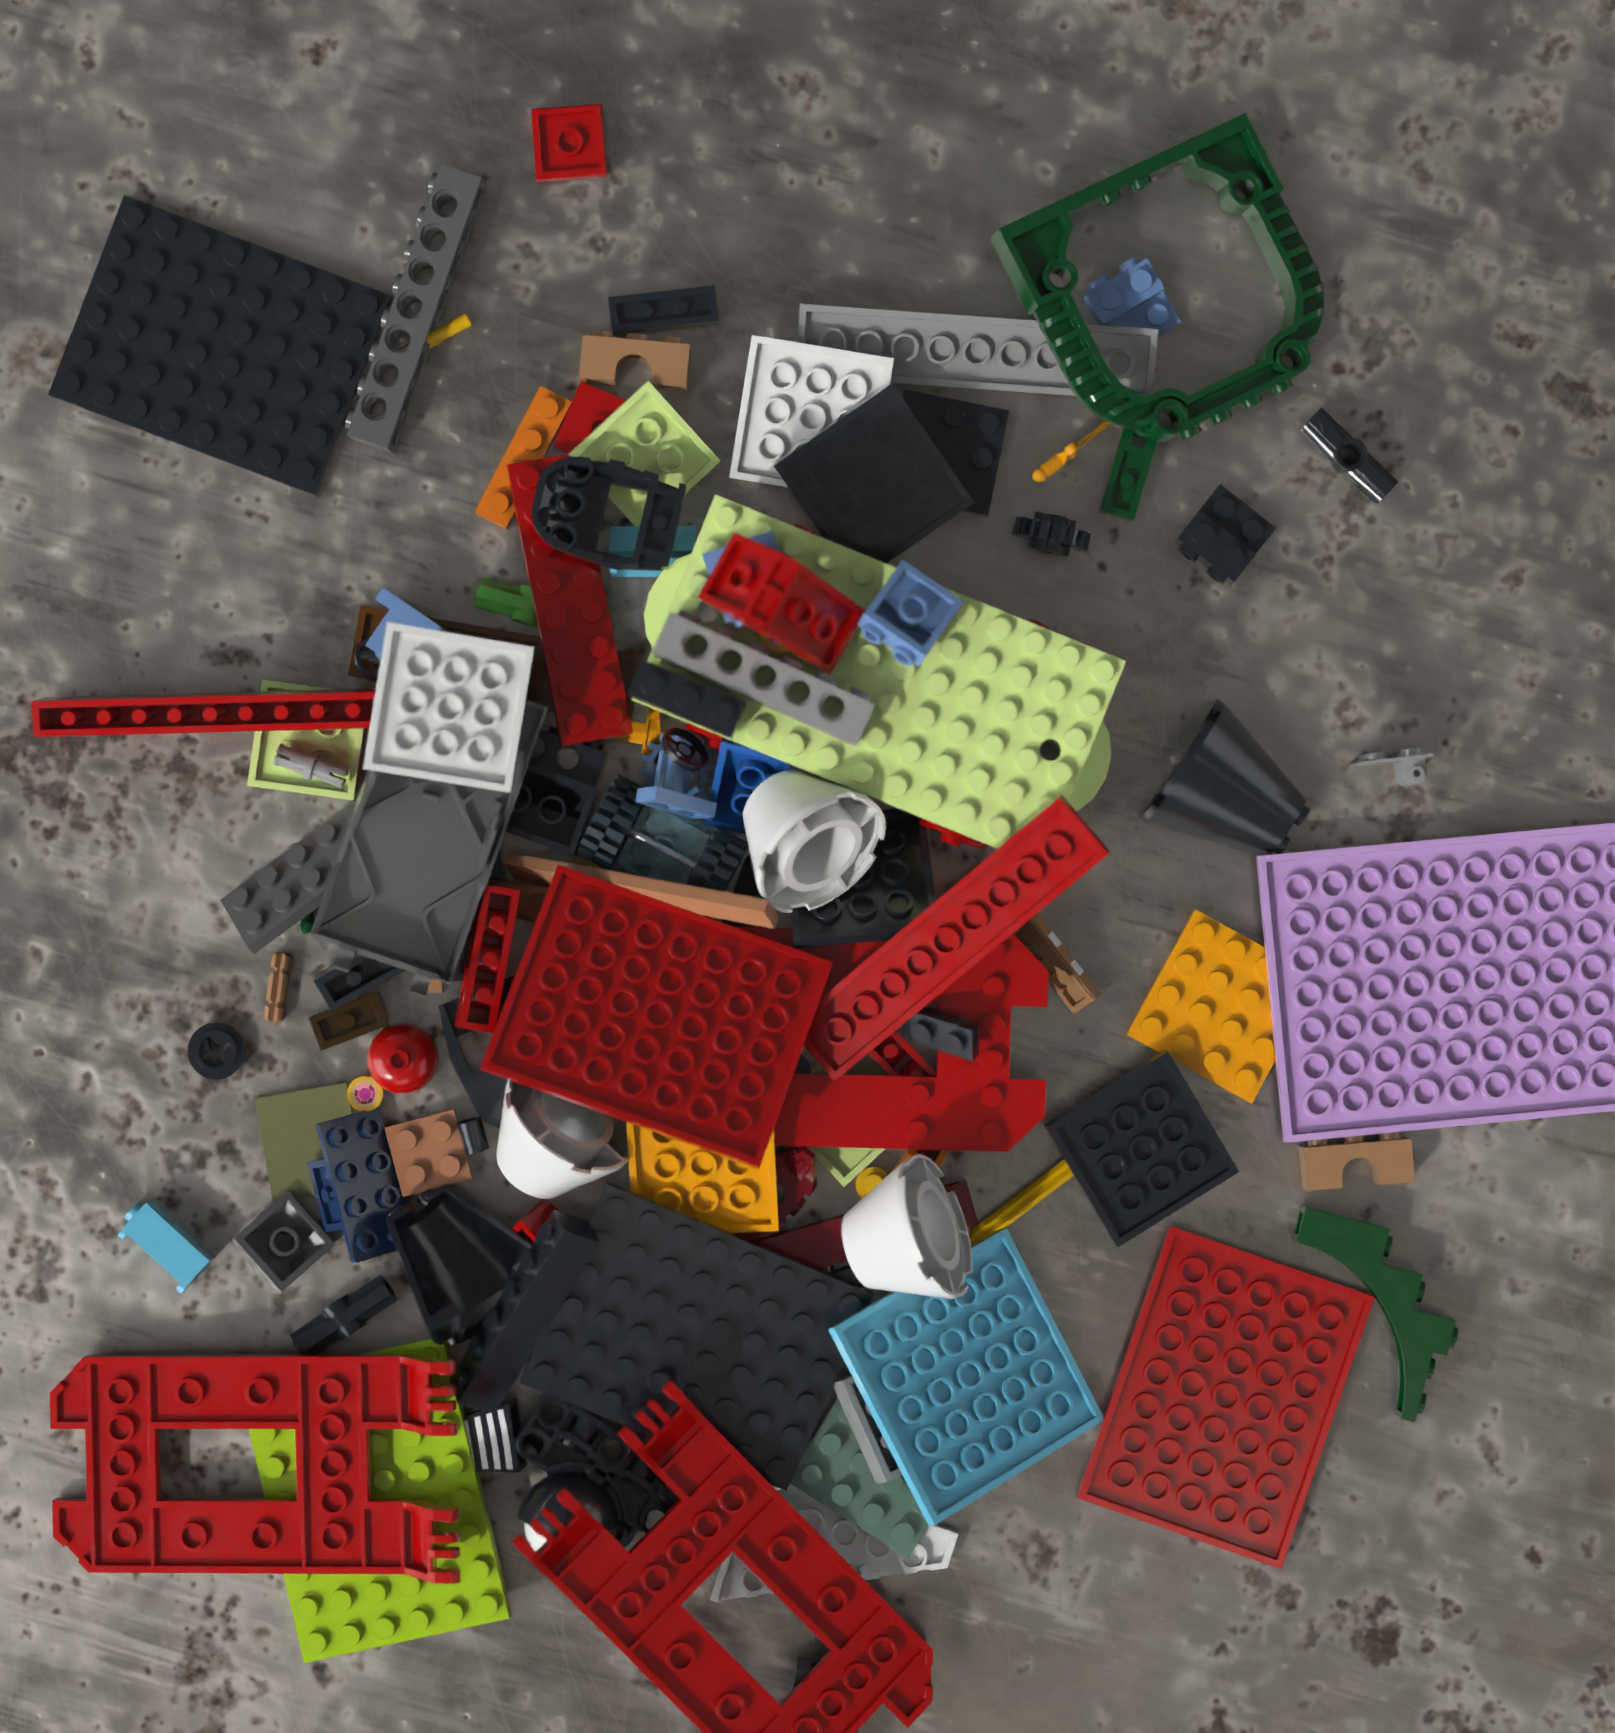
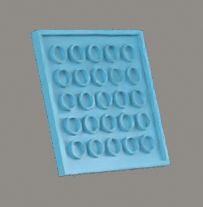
(967, 1381)

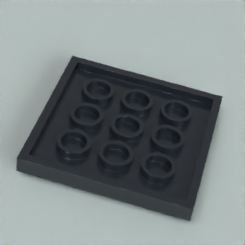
(875, 479)
(883, 899)
(1141, 1148)

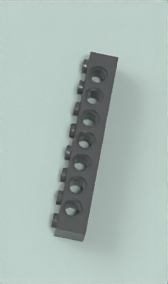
(443, 186)

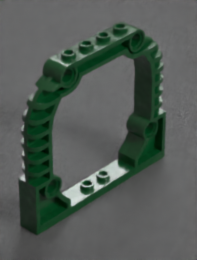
(1223, 160)

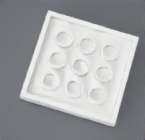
(795, 395)
(448, 707)

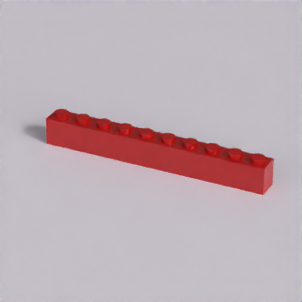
(203, 712)

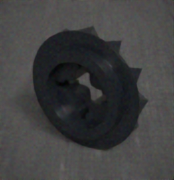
(201, 1044)

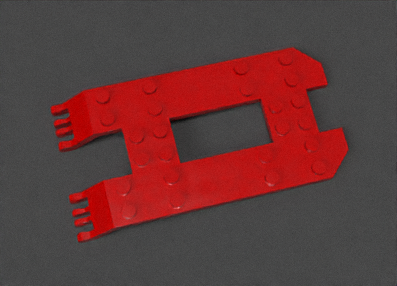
(959, 1109)
(321, 1396)
(722, 1511)

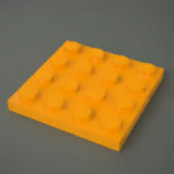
(1212, 1007)
(704, 1183)

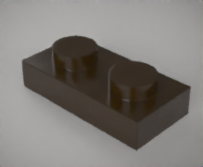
(349, 1021)

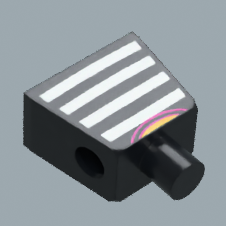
(494, 1437)

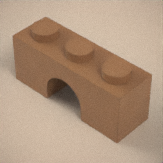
(605, 354)
(1324, 1161)

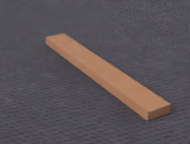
(689, 897)

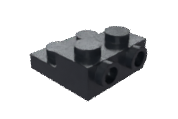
(1224, 536)

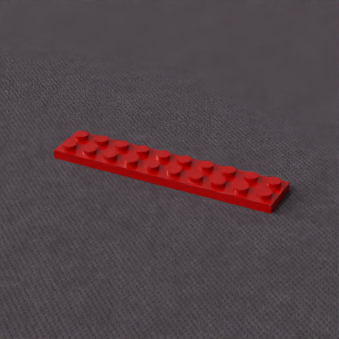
(952, 935)

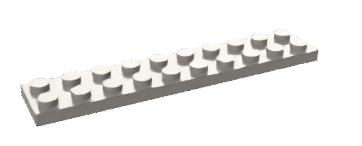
(974, 349)

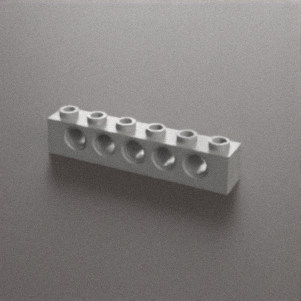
(673, 649)

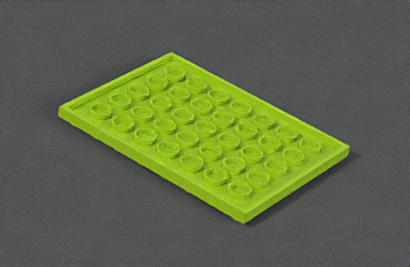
(376, 1610)

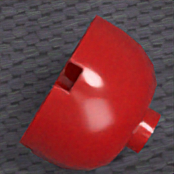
(403, 1058)

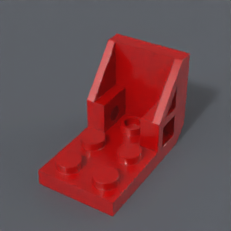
(782, 601)

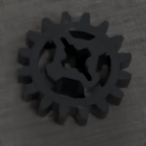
(1051, 534)

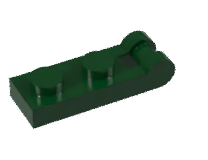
(1127, 475)

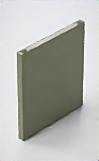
(291, 1134)

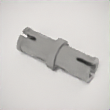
(311, 765)

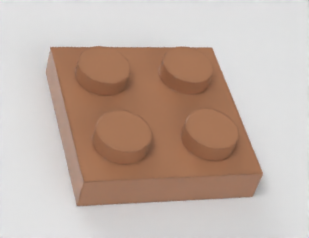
(428, 1152)

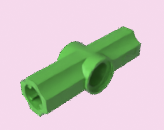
(506, 600)

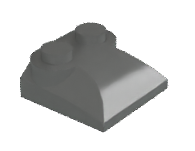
(282, 1242)

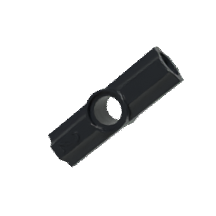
(1366, 473)
(344, 1316)

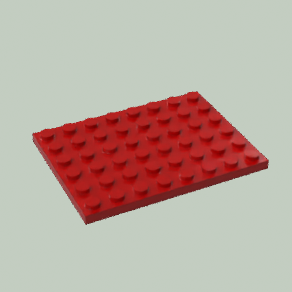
(657, 1016)
(1225, 1396)

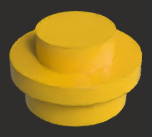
(868, 1179)

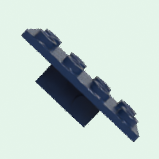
(357, 1182)

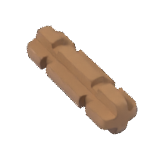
(278, 987)

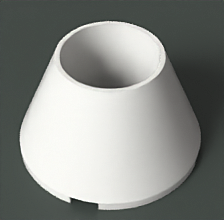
(809, 838)
(556, 1144)
(909, 1234)

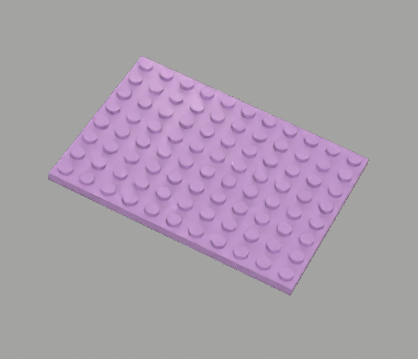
(1442, 981)

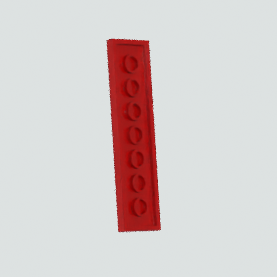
(571, 626)

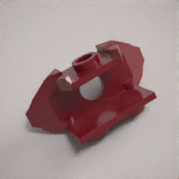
(798, 1176)

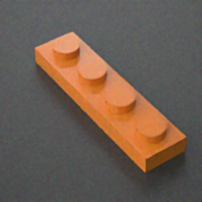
(529, 443)

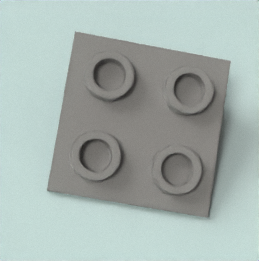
(1407, 763)

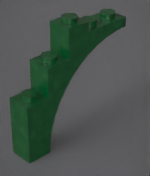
(1396, 1289)

